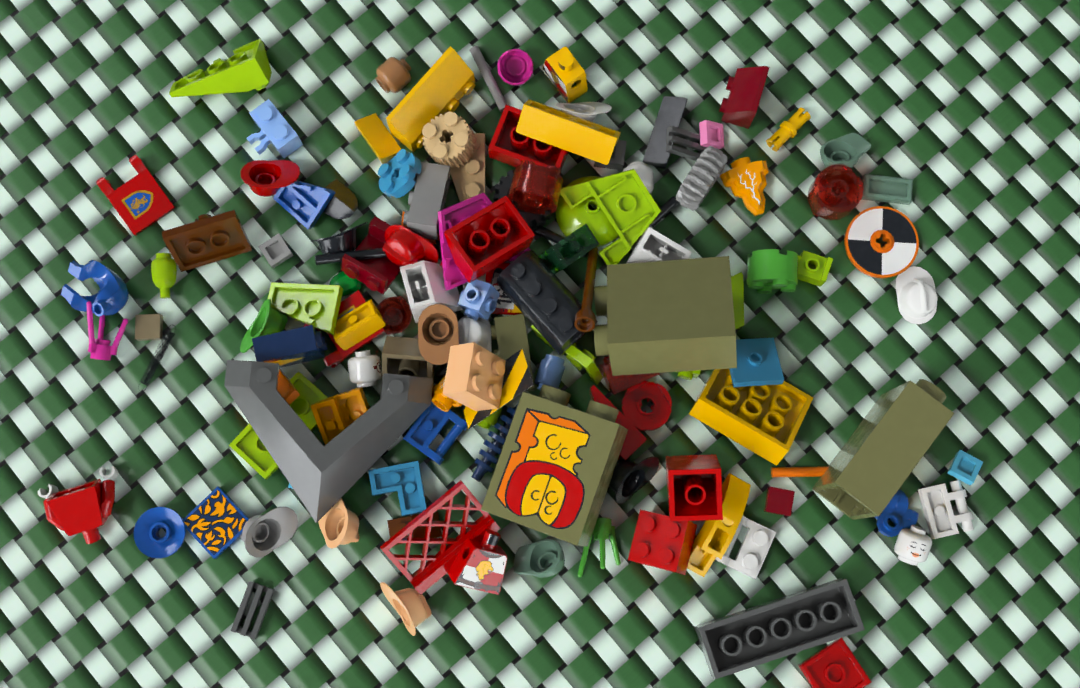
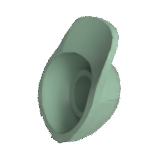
(844, 150)
(539, 559)

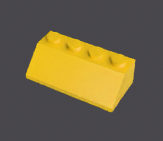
(433, 95)

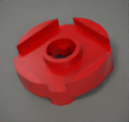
(660, 409)

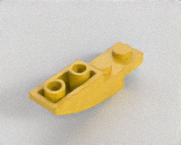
(717, 534)

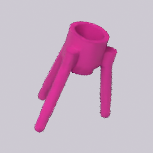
(100, 347)

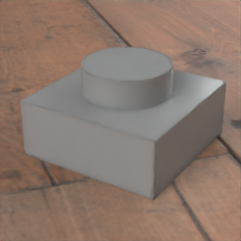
(275, 250)

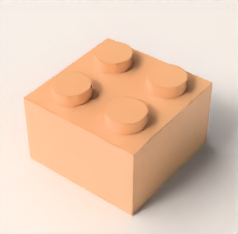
(474, 377)

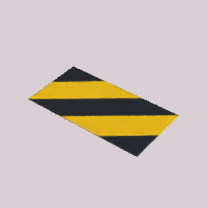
(515, 381)

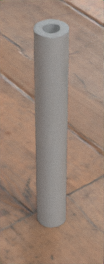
(488, 77)

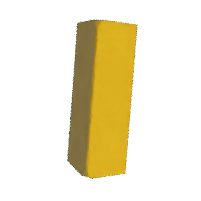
(378, 137)
(358, 325)

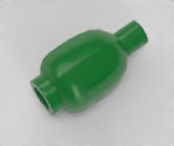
(348, 284)

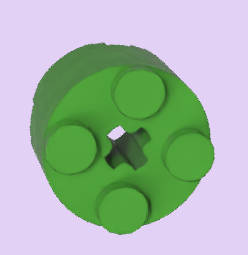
(772, 270)

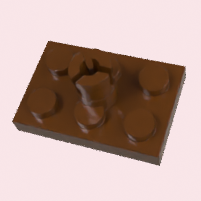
(207, 240)

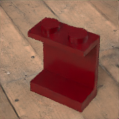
(374, 273)

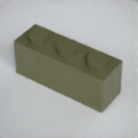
(511, 337)

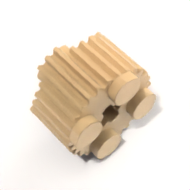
(448, 128)

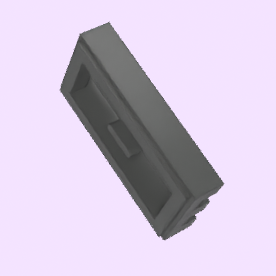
(684, 143)
(243, 606)

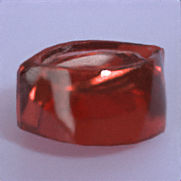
(396, 314)

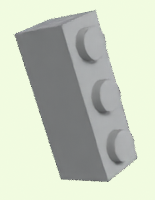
(427, 200)

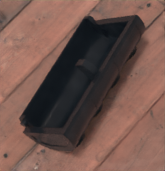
(542, 299)

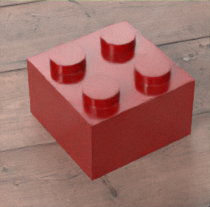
(662, 542)

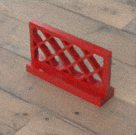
(438, 564)

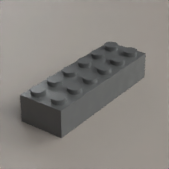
(779, 628)

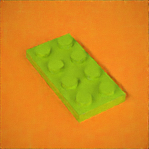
(250, 446)

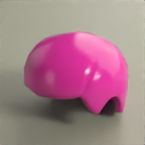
(515, 67)

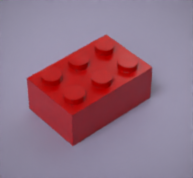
(513, 147)

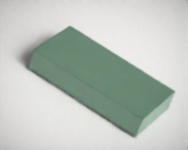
(887, 189)

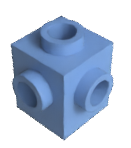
(478, 299)

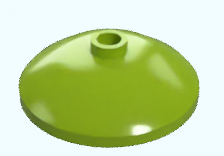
(572, 219)

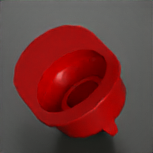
(268, 176)
(407, 247)

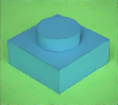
(965, 467)

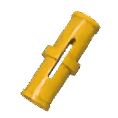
(788, 129)

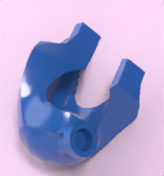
(112, 292)

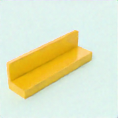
(567, 132)

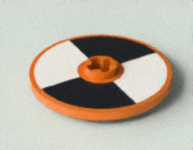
(894, 229)

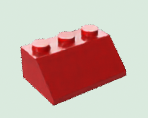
(488, 238)

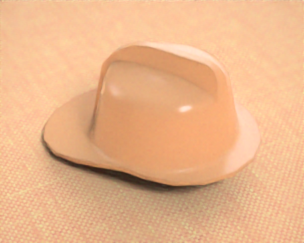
(339, 526)
(409, 605)

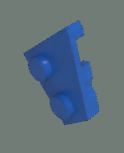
(304, 201)

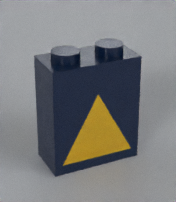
(291, 346)

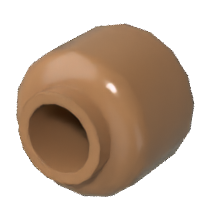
(393, 75)

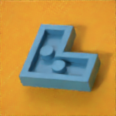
(406, 480)

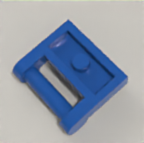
(428, 428)

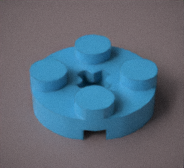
(398, 174)

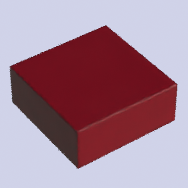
(779, 501)

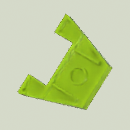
(625, 205)

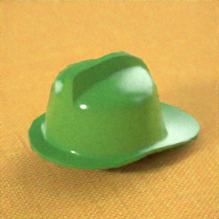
(267, 322)

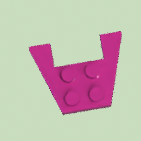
(450, 217)

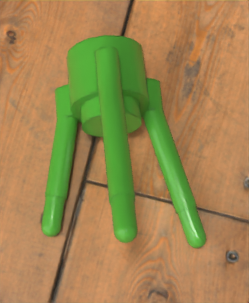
(601, 532)

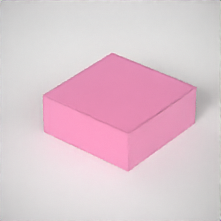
(711, 134)

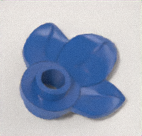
(898, 513)

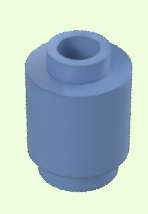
(550, 371)

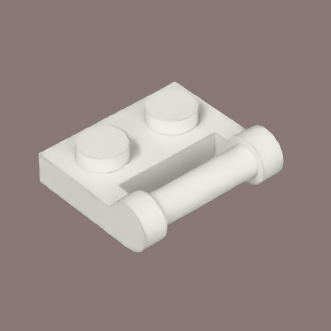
(752, 550)

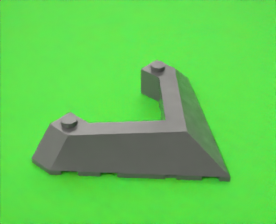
(318, 471)

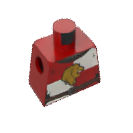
(480, 564)

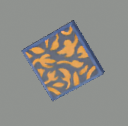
(216, 522)

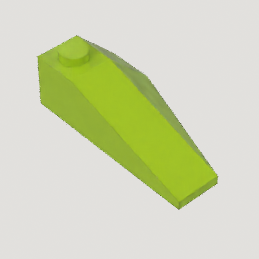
(240, 73)

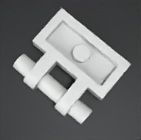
(939, 511)

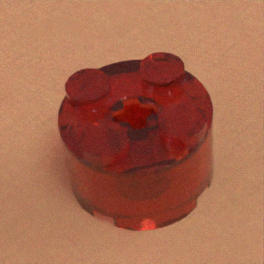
(844, 183)
(536, 187)

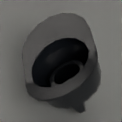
(339, 243)
(631, 477)

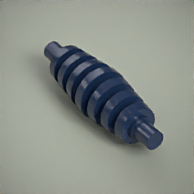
(483, 465)

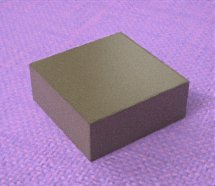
(148, 327)

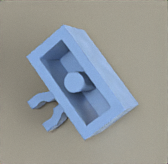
(273, 131)

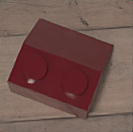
(744, 95)

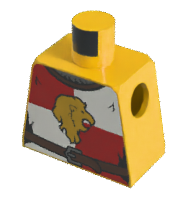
(563, 72)

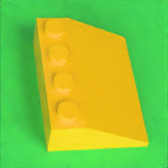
(753, 416)

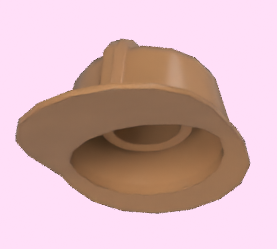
(437, 333)

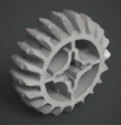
(701, 178)

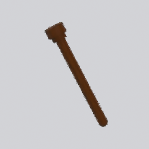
(585, 318)

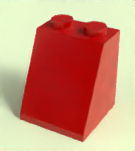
(694, 487)

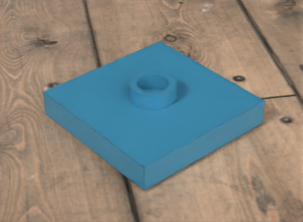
(756, 363)

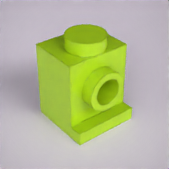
(813, 276)

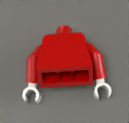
(82, 506)

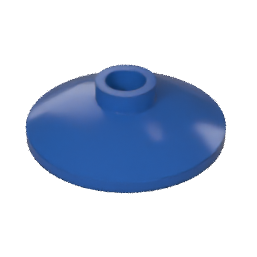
(147, 532)

